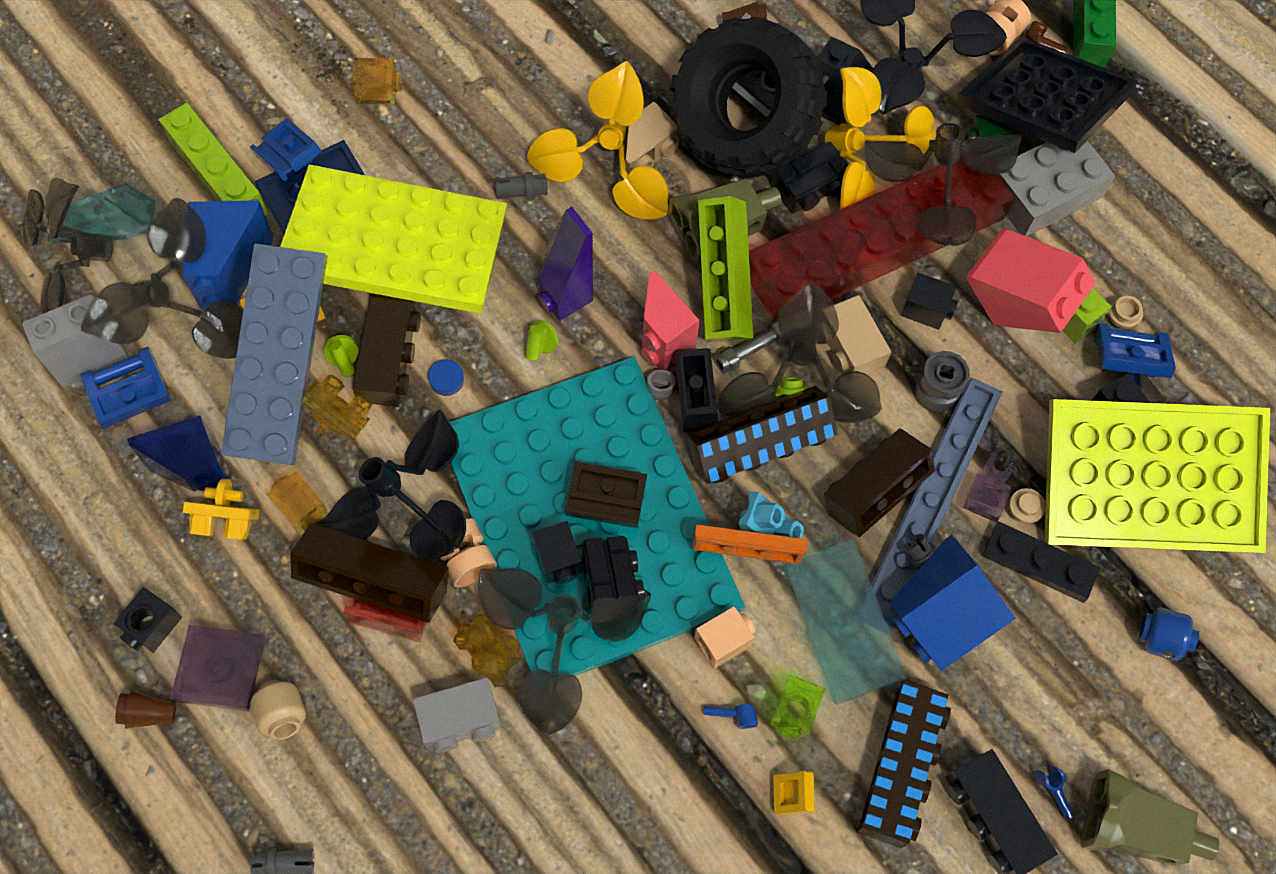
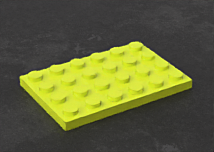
(398, 237)
(1157, 476)

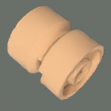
(1012, 17)
(469, 557)

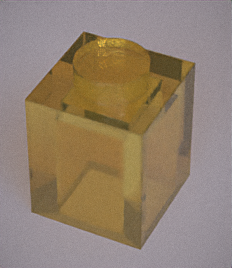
(376, 81)
(297, 502)

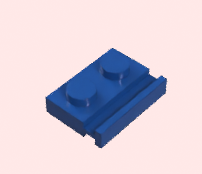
(286, 149)

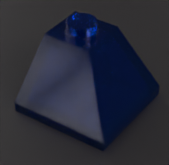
(182, 454)

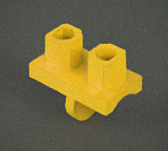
(237, 518)

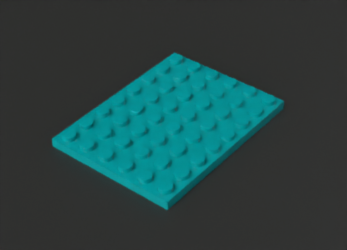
(517, 479)

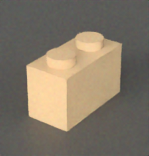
(858, 340)

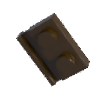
(606, 494)

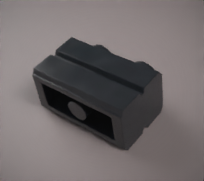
(810, 178)
(696, 388)
(611, 578)

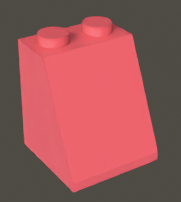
(1029, 283)

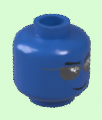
(1168, 634)

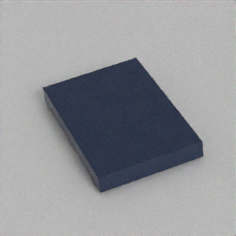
(282, 195)

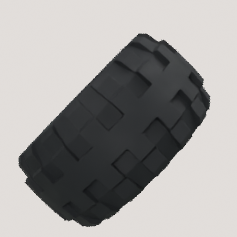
(712, 70)

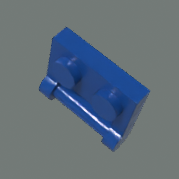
(1134, 351)
(129, 395)

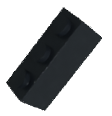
(999, 815)

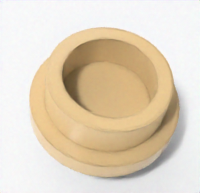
(1126, 312)
(1027, 506)

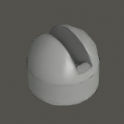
(661, 384)

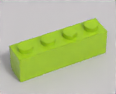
(207, 157)
(725, 269)

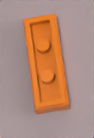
(749, 544)

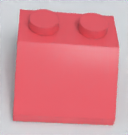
(667, 325)

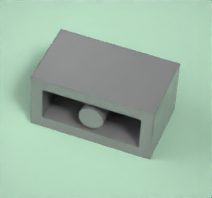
(457, 715)

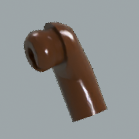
(1036, 34)

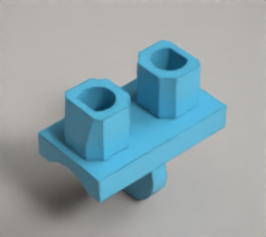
(768, 518)

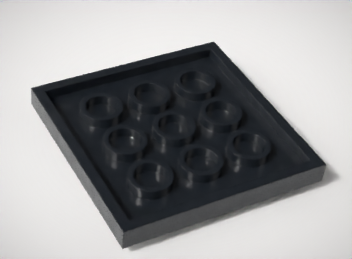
(1047, 94)

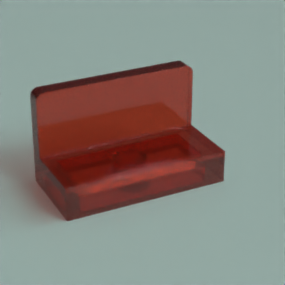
(384, 621)

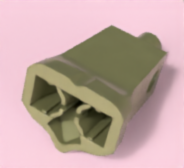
(684, 211)
(1142, 823)

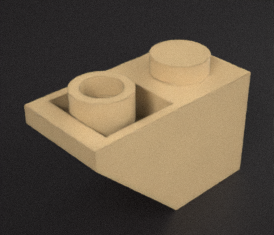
(650, 138)

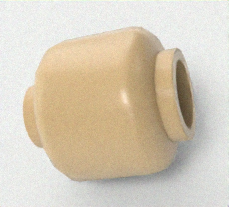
(277, 709)

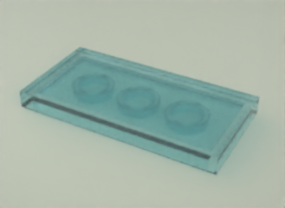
(845, 622)

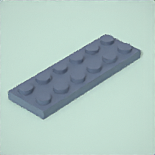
(274, 354)

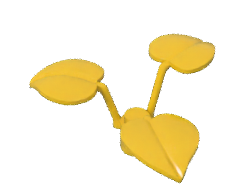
(620, 100)
(860, 100)

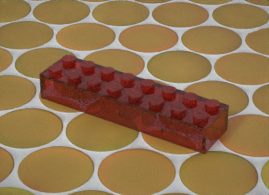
(870, 236)

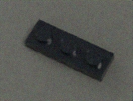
(1041, 562)

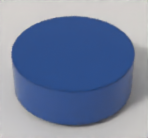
(446, 377)

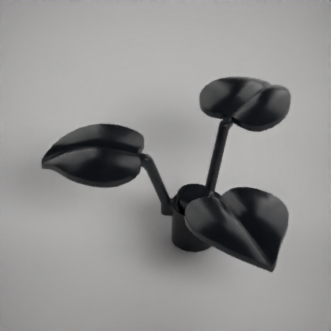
(902, 79)
(440, 529)

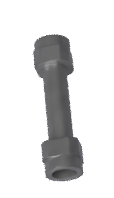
(730, 358)

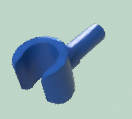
(744, 714)
(1055, 783)

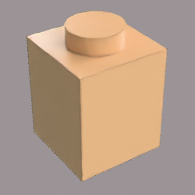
(725, 636)

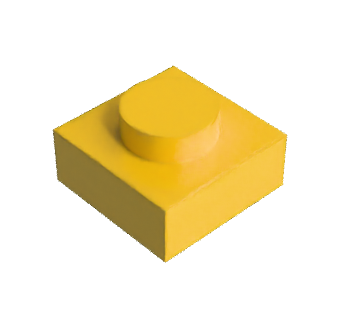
(794, 793)

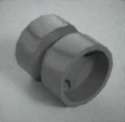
(942, 381)

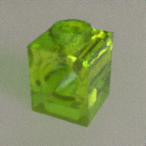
(808, 696)

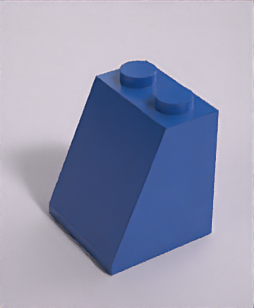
(228, 253)
(949, 606)

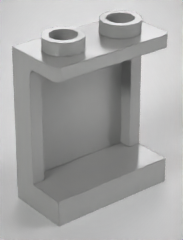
(65, 348)

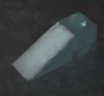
(114, 212)

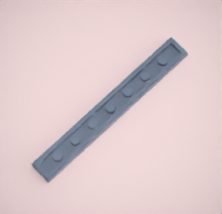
(937, 491)

